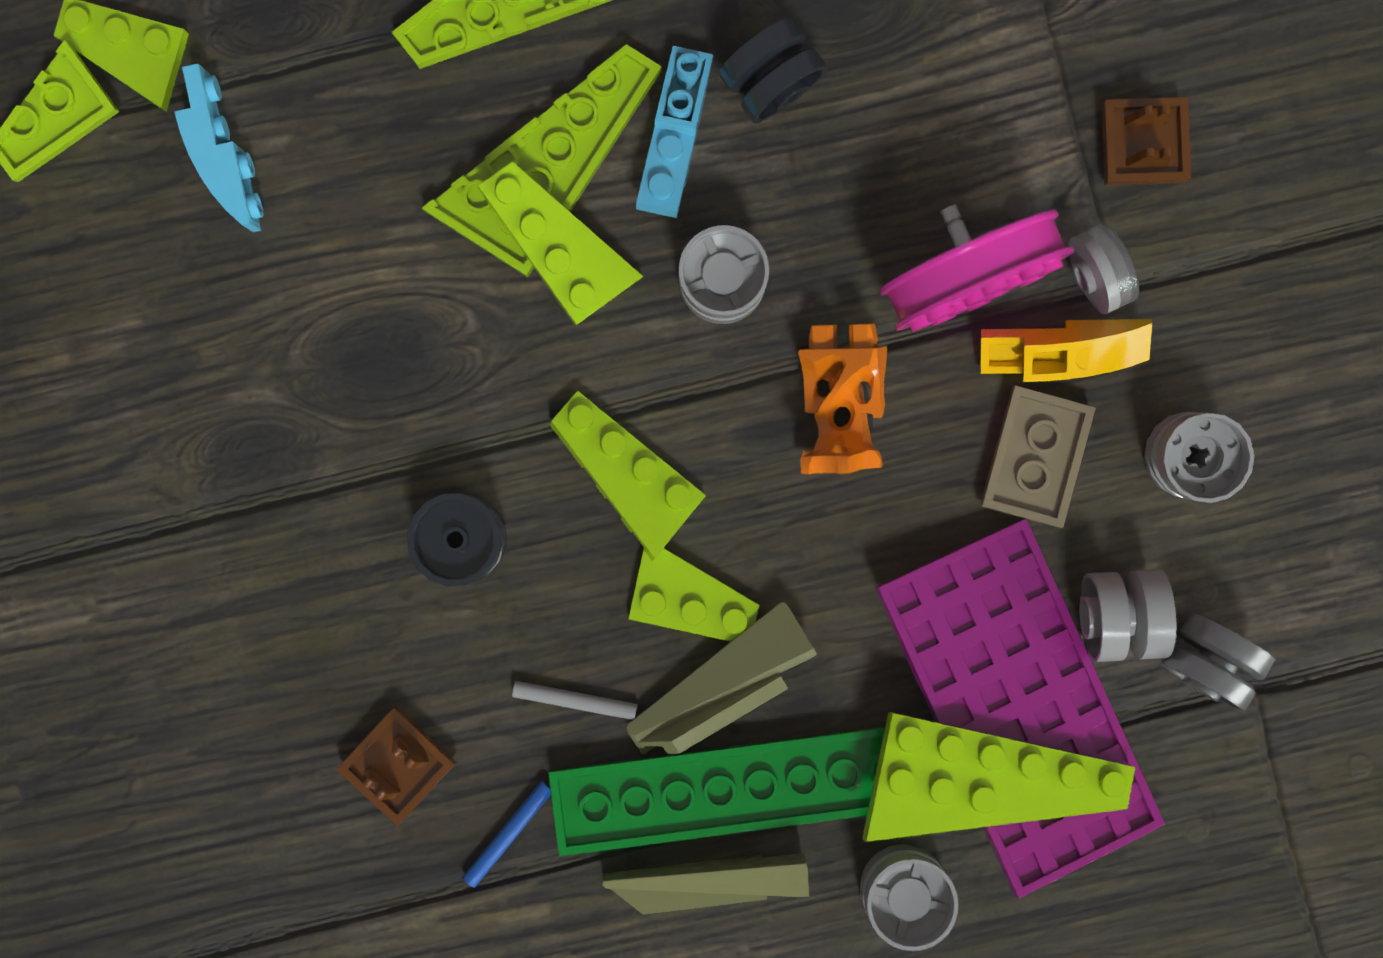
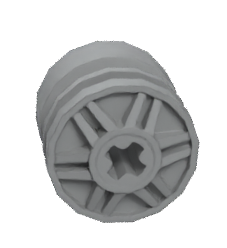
(1221, 462)

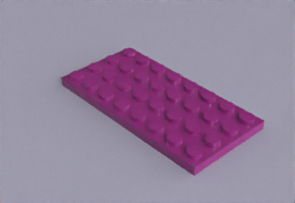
(1009, 663)

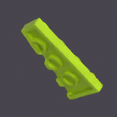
(563, 251)

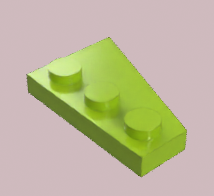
(127, 46)
(53, 115)
(689, 600)

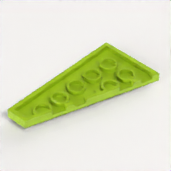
(459, 26)
(556, 150)
(965, 779)

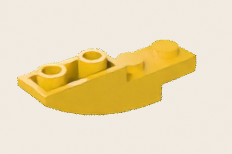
(1066, 353)

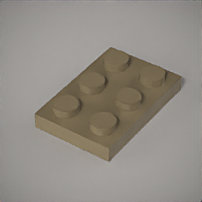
(1037, 457)

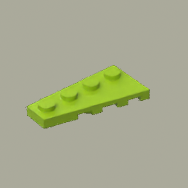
(633, 478)

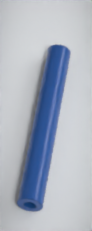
(507, 834)

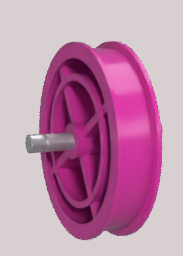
(976, 269)

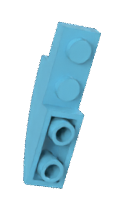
(674, 132)
(219, 164)

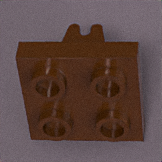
(1146, 141)
(396, 766)

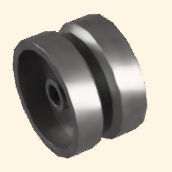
(1219, 659)

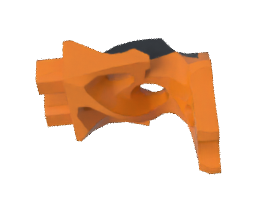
(845, 368)

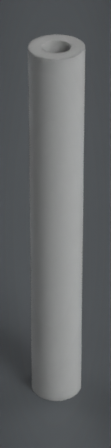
(574, 700)

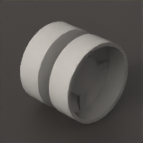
(723, 274)
(1127, 615)
(908, 897)

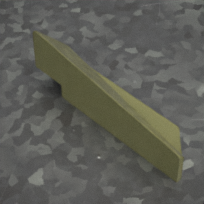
(725, 685)
(710, 882)

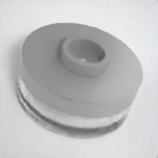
(1103, 269)

